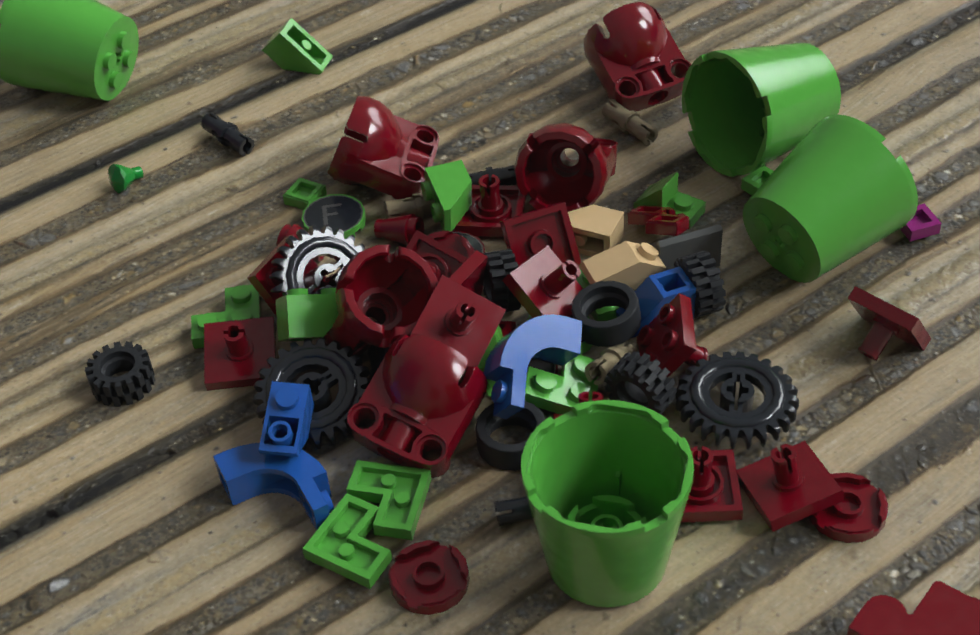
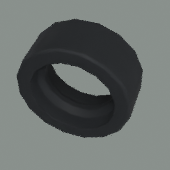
(607, 294)
(504, 455)

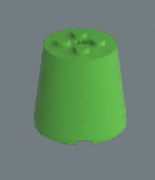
(67, 47)
(757, 103)
(830, 199)
(607, 498)

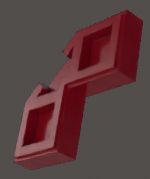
(659, 220)

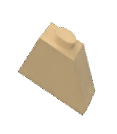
(596, 228)
(623, 263)

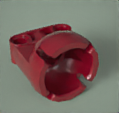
(636, 57)
(383, 150)
(553, 178)
(382, 287)
(418, 403)

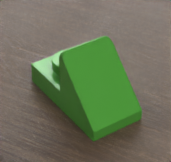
(666, 194)

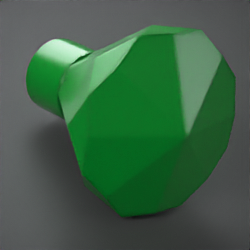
(122, 177)

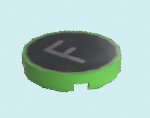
(337, 212)

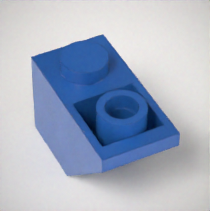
(660, 290)
(287, 419)

